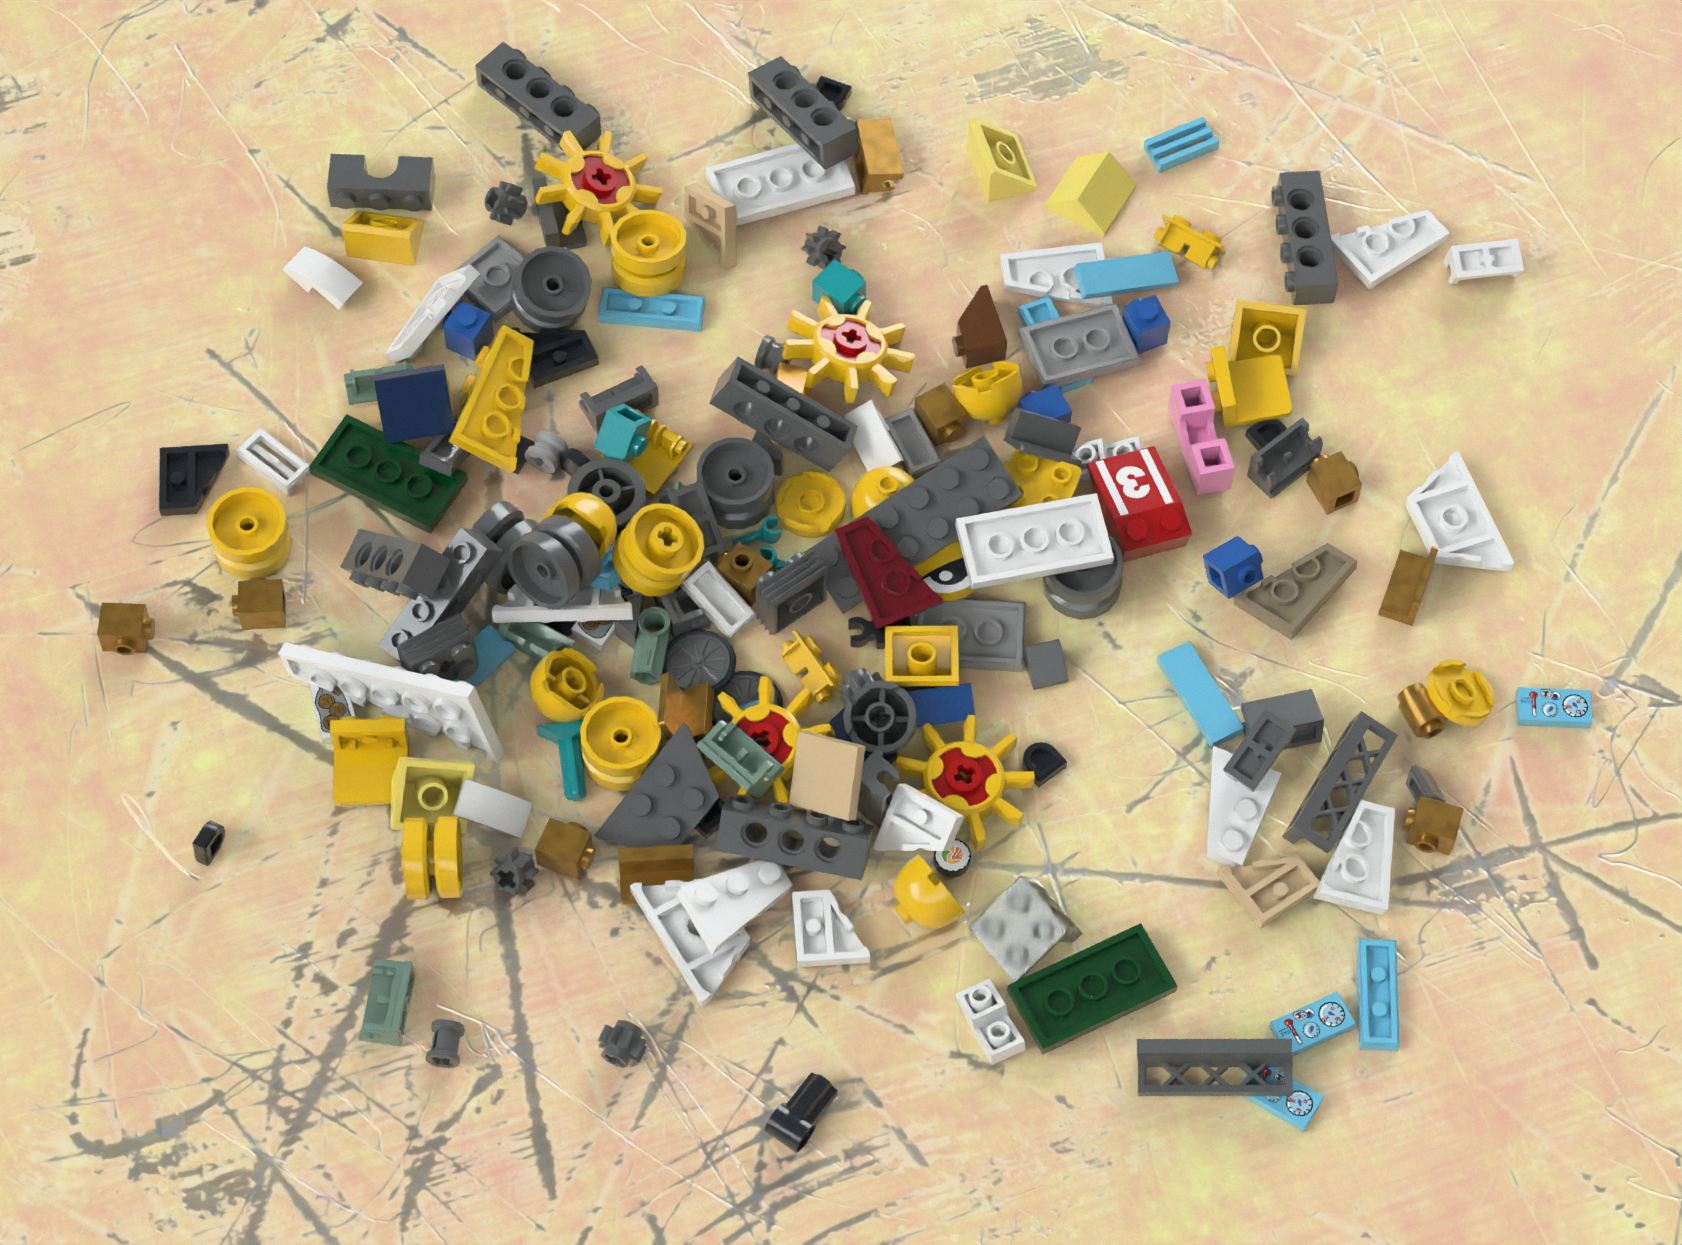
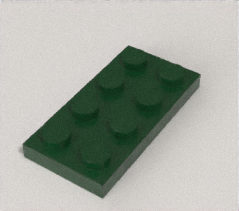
(386, 474)
(1091, 988)

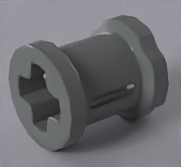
(445, 1043)

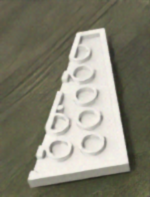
(421, 699)

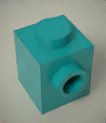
(842, 286)
(623, 433)

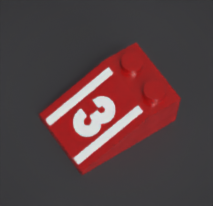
(1139, 503)

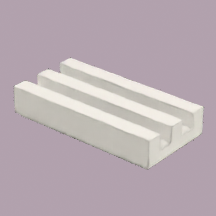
(293, 478)

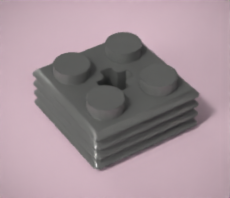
(791, 591)
(442, 650)

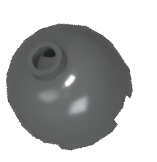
(865, 716)

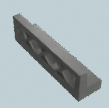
(1327, 781)
(1214, 1053)

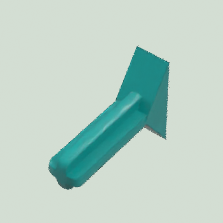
(568, 739)

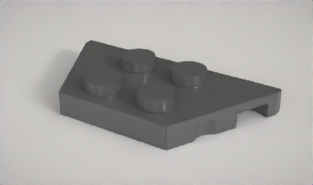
(666, 799)

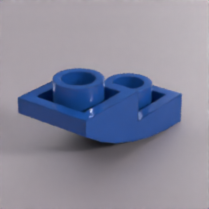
(943, 704)

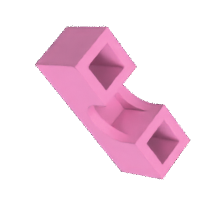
(1204, 454)

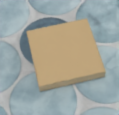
(827, 775)

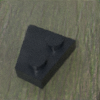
(559, 354)
(188, 476)

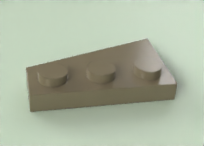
(1300, 592)

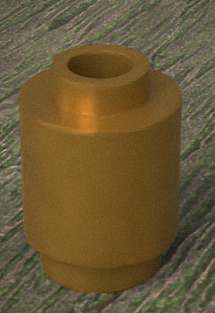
(1420, 711)

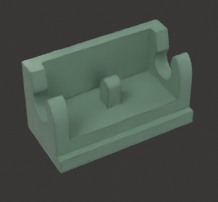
(741, 758)
(388, 1002)

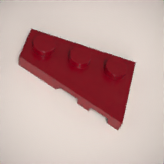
(884, 578)

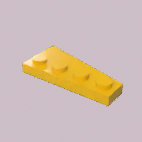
(494, 408)

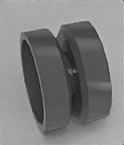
(551, 289)
(737, 481)
(503, 525)
(554, 561)
(1086, 591)

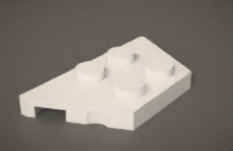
(1456, 520)
(587, 605)
(683, 942)

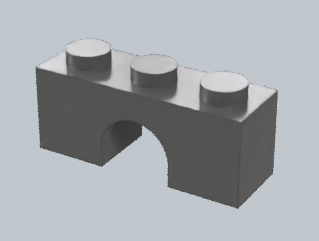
(407, 188)

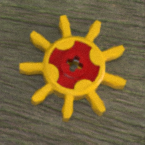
(594, 184)
(847, 349)
(772, 727)
(978, 777)

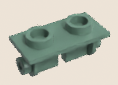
(361, 384)
(534, 638)

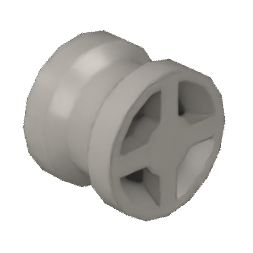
(546, 451)

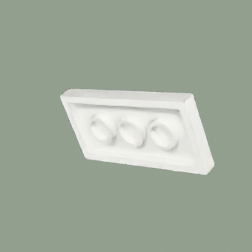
(777, 183)
(1034, 541)

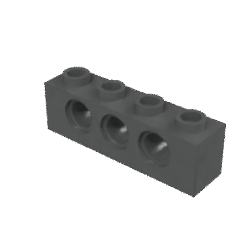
(537, 96)
(803, 112)
(1305, 192)
(783, 414)
(471, 562)
(394, 565)
(777, 846)

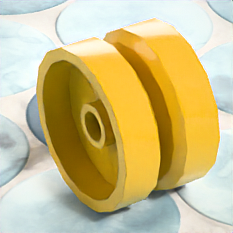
(648, 253)
(249, 532)
(658, 549)
(619, 741)
(429, 858)

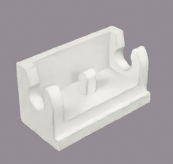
(1484, 260)

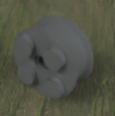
(615, 484)

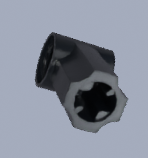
(797, 1119)

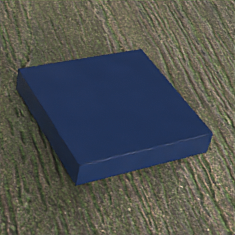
(414, 403)

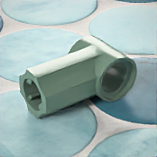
(651, 646)

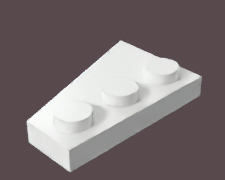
(1386, 249)
(1051, 272)
(430, 312)
(1234, 812)
(1361, 861)
(732, 899)

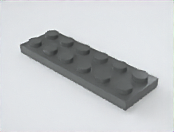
(924, 513)

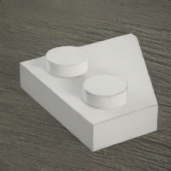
(917, 823)
(823, 932)

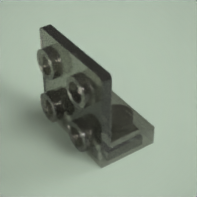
(1023, 926)

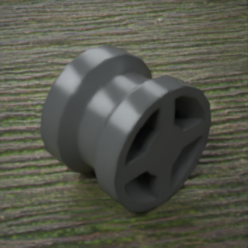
(770, 354)

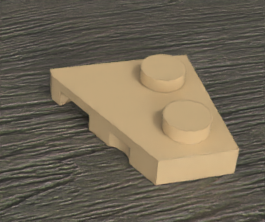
(714, 221)
(1269, 887)

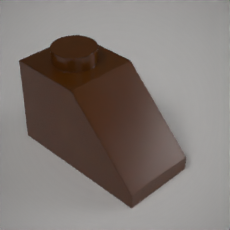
(980, 332)

